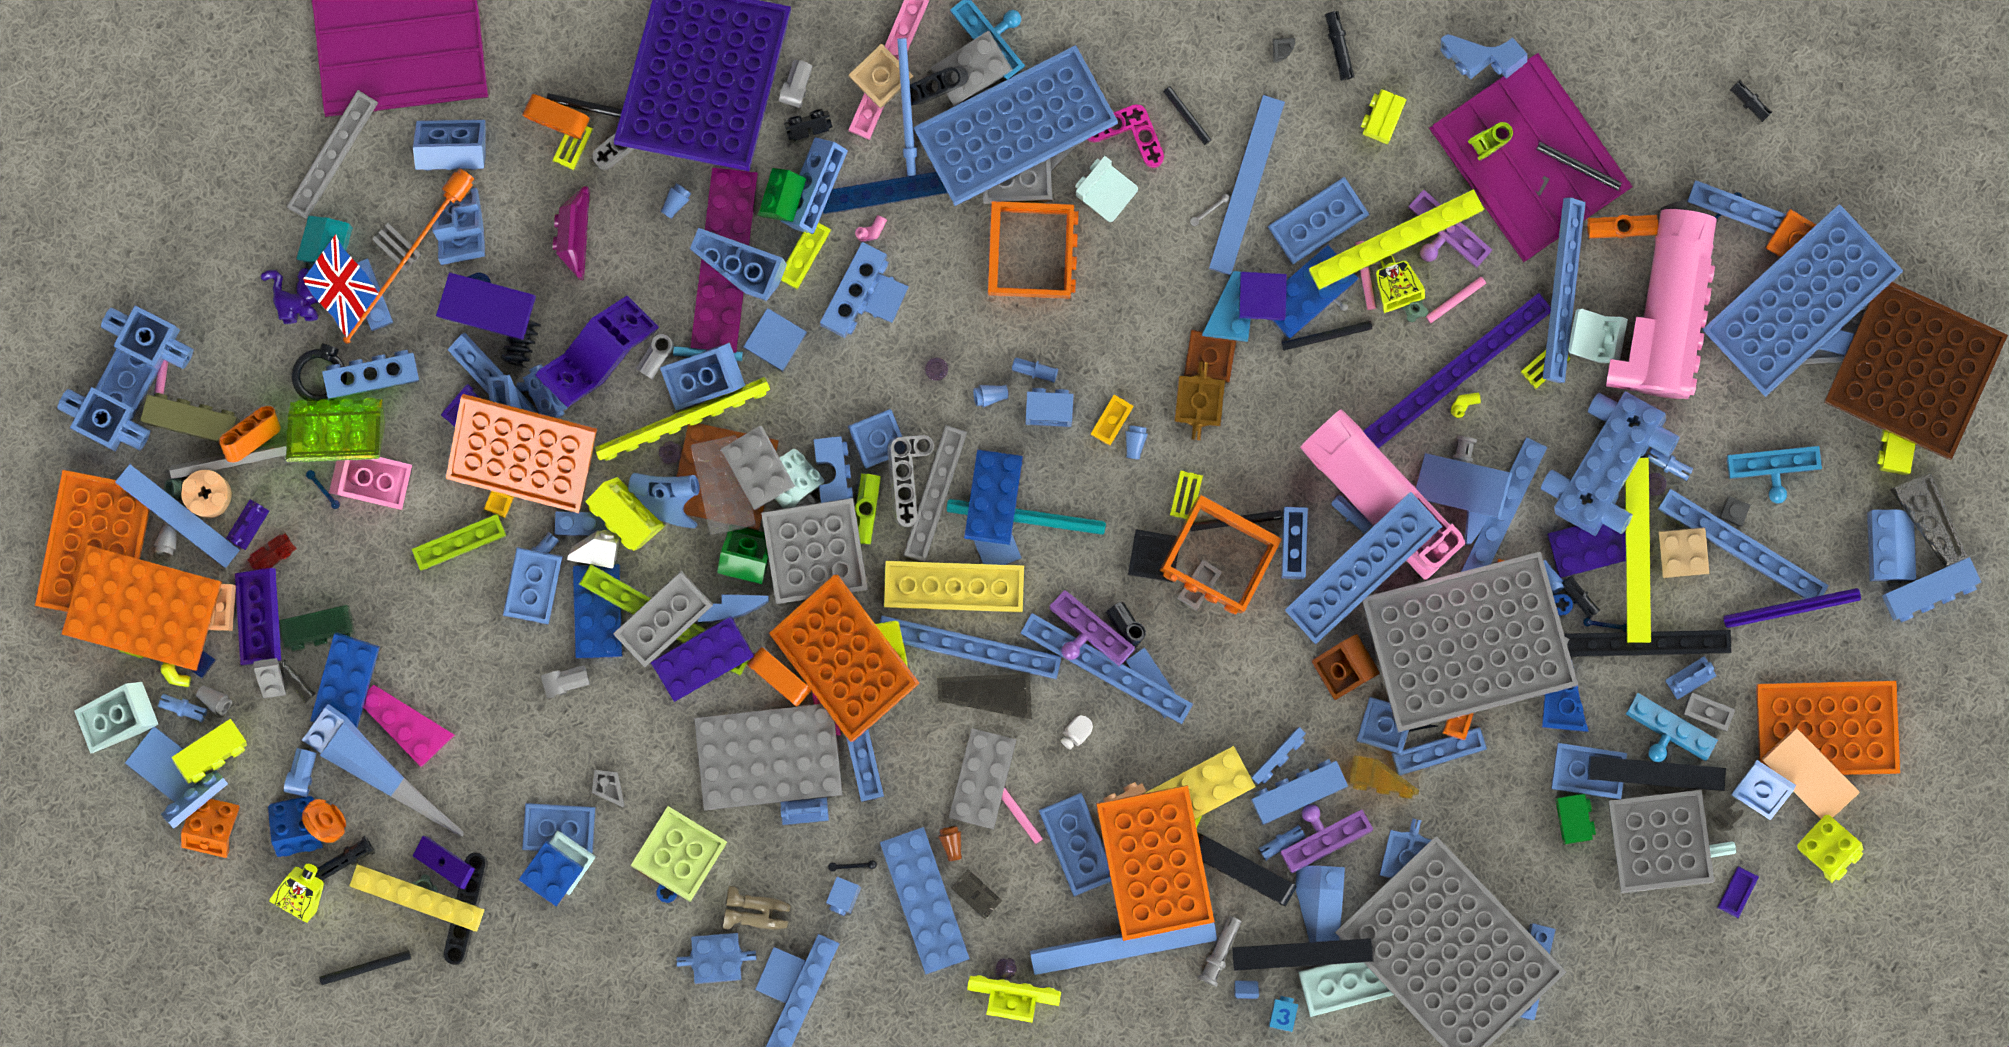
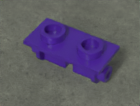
(247, 524)

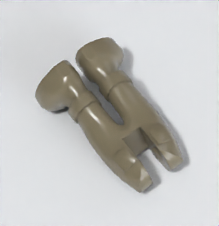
(757, 920)

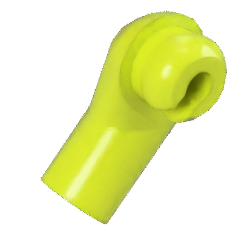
(1462, 402)
(172, 677)

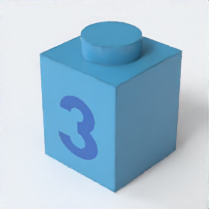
(1283, 1014)

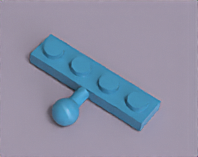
(976, 24)
(1774, 464)
(1671, 729)

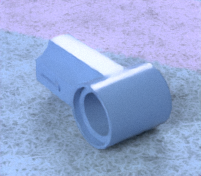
(300, 774)

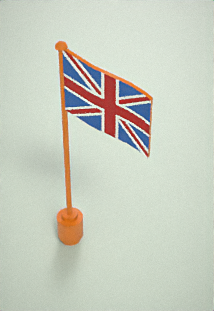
(345, 287)

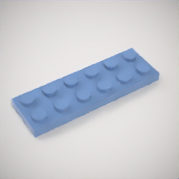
(924, 900)

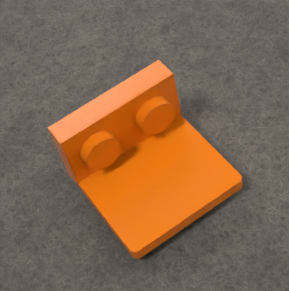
(210, 828)

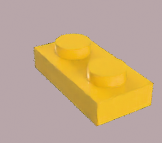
(1112, 420)

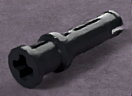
(350, 856)

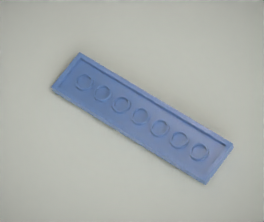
(1363, 567)

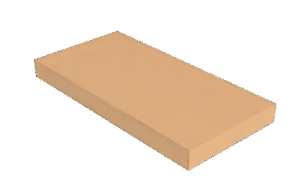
(1815, 777)

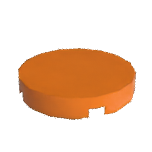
(323, 821)

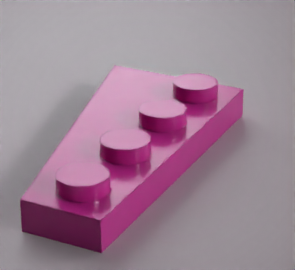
(409, 728)

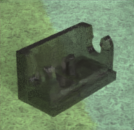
(1723, 815)
(976, 894)

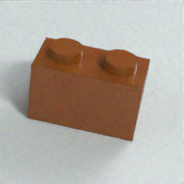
(1345, 667)

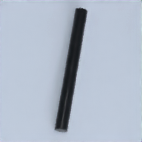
(584, 105)
(1579, 166)
(1327, 335)
(1254, 518)
(365, 967)

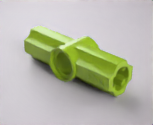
(867, 493)

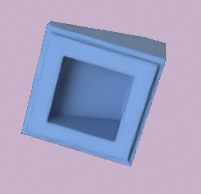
(1246, 989)

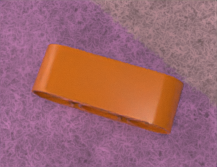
(556, 116)
(249, 434)
(779, 676)

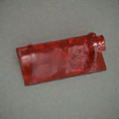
(281, 549)

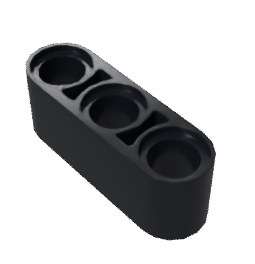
(944, 81)

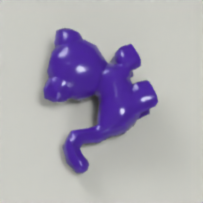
(289, 304)

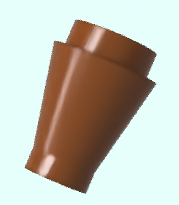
(951, 842)

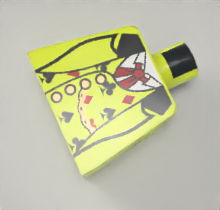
(1398, 284)
(299, 892)

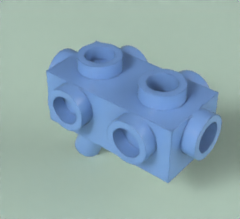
(543, 398)

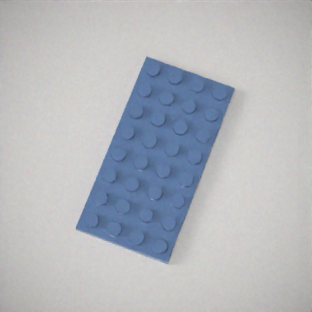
(1015, 125)
(1802, 300)

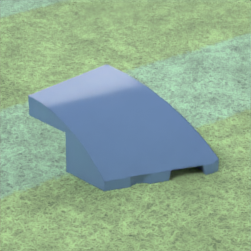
(460, 236)

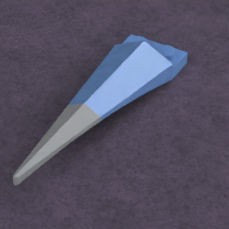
(348, 748)

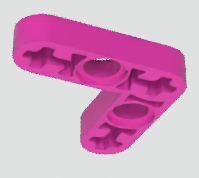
(1136, 127)

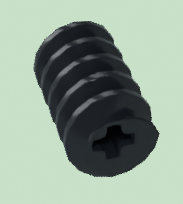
(519, 347)

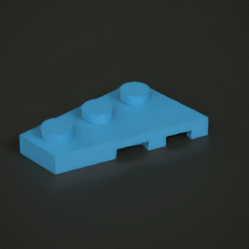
(1225, 318)

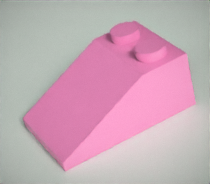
(372, 481)

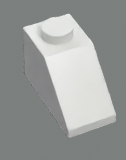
(597, 549)

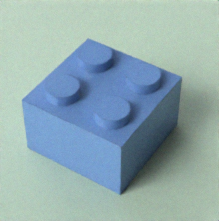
(1049, 408)

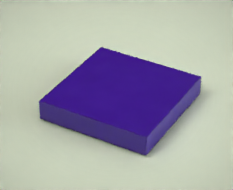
(1262, 296)

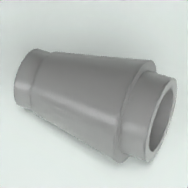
(166, 541)
(216, 701)

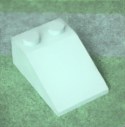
(116, 716)

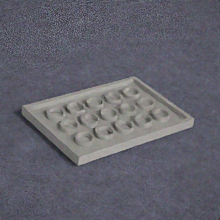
(768, 757)

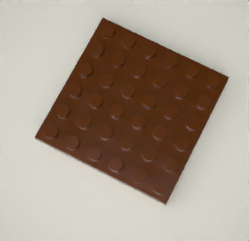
(1916, 369)

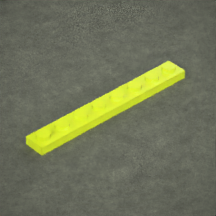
(1396, 239)
(674, 422)

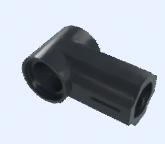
(1126, 624)

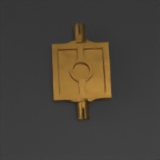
(1199, 401)

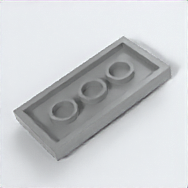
(663, 619)
(982, 778)

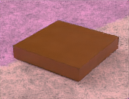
(1215, 351)

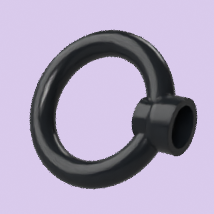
(325, 352)

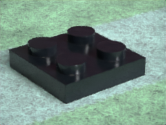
(1149, 554)

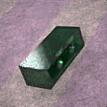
(316, 627)

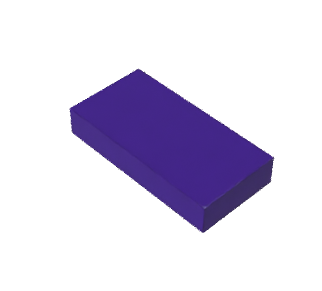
(1737, 892)

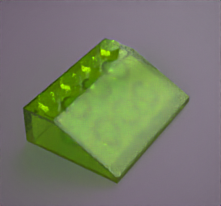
(335, 430)

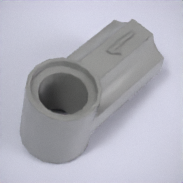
(794, 89)
(654, 358)
(561, 682)

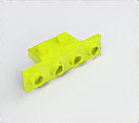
(1013, 999)

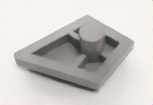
(607, 785)

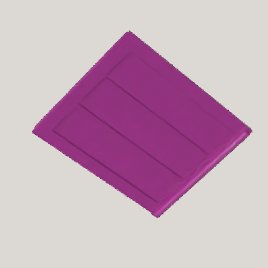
(399, 52)
(1507, 179)

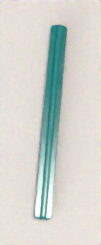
(1040, 518)

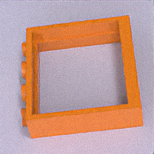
(1071, 241)
(1241, 524)

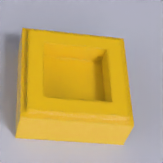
(498, 503)

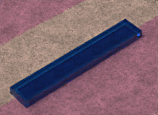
(884, 192)

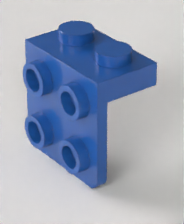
(288, 829)

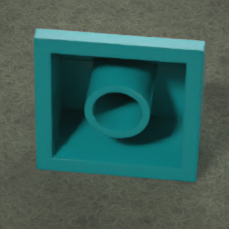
(318, 234)

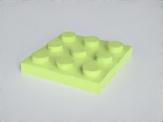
(679, 854)

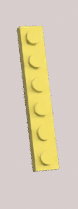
(417, 897)

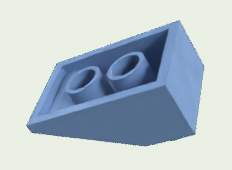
(702, 376)

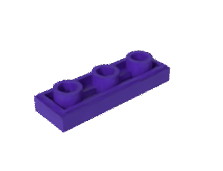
(443, 862)

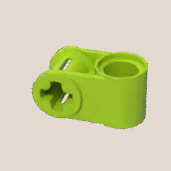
(1489, 140)

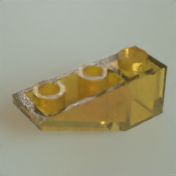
(1374, 774)

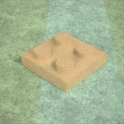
(879, 76)
(1684, 552)

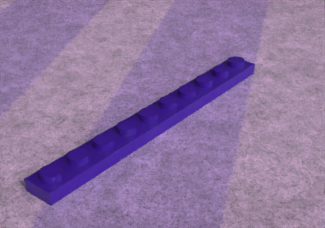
(1458, 371)

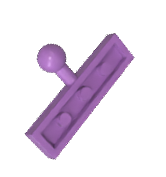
(1457, 236)
(1091, 629)
(1325, 839)

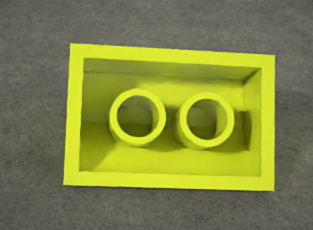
(624, 514)

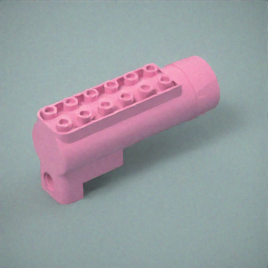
(1670, 334)
(1375, 485)

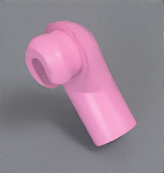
(872, 232)

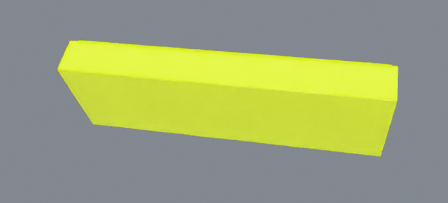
(804, 255)

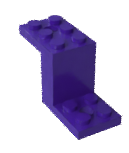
(597, 351)

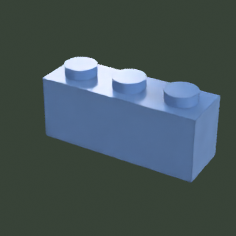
(1294, 543)

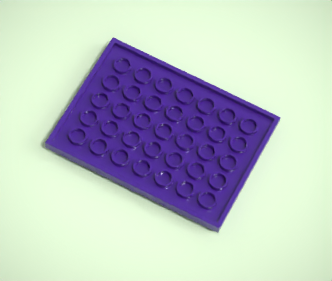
(703, 79)

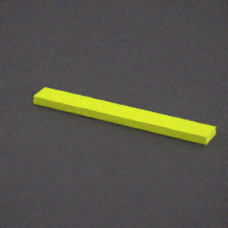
(1638, 554)

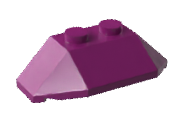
(572, 231)

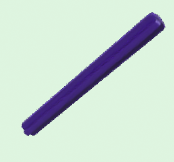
(1792, 608)

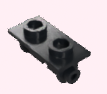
(816, 121)

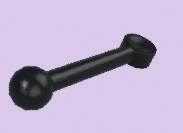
(833, 866)

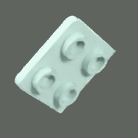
(1105, 189)
(1597, 336)
(802, 475)

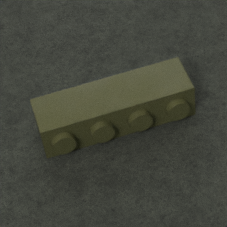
(187, 419)

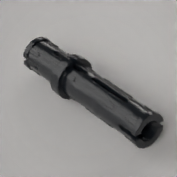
(1341, 53)

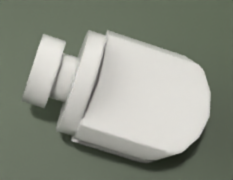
(1077, 731)

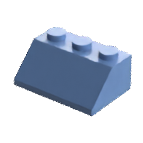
(449, 144)
(1891, 546)

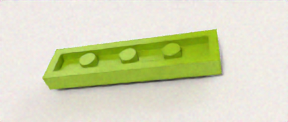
(459, 542)

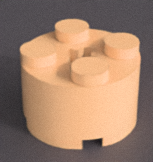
(194, 488)

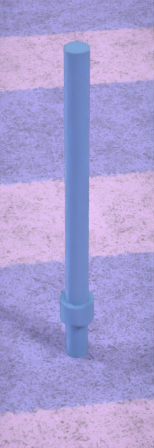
(909, 151)

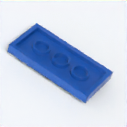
(1304, 298)
(993, 497)
(595, 619)
(346, 677)

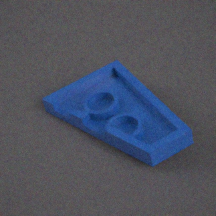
(1564, 710)

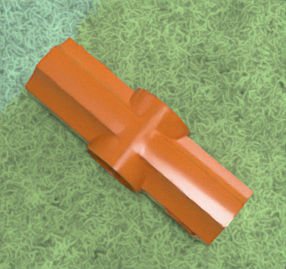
(1637, 226)

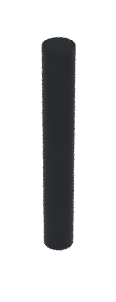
(1186, 114)

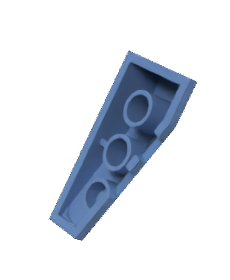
(744, 266)
(1321, 900)

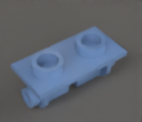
(1691, 677)
(804, 811)

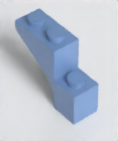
(1473, 58)

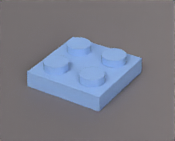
(1763, 789)

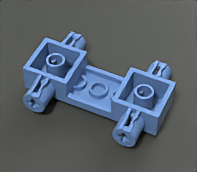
(125, 379)
(1609, 463)

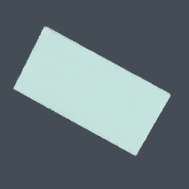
(1340, 986)

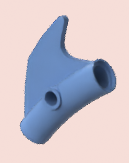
(665, 496)

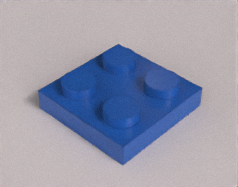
(551, 873)

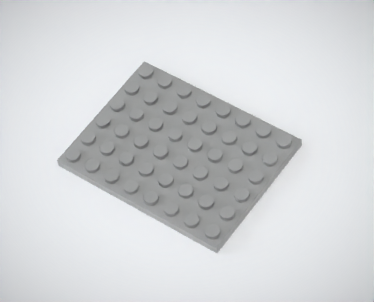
(1469, 642)
(1452, 950)

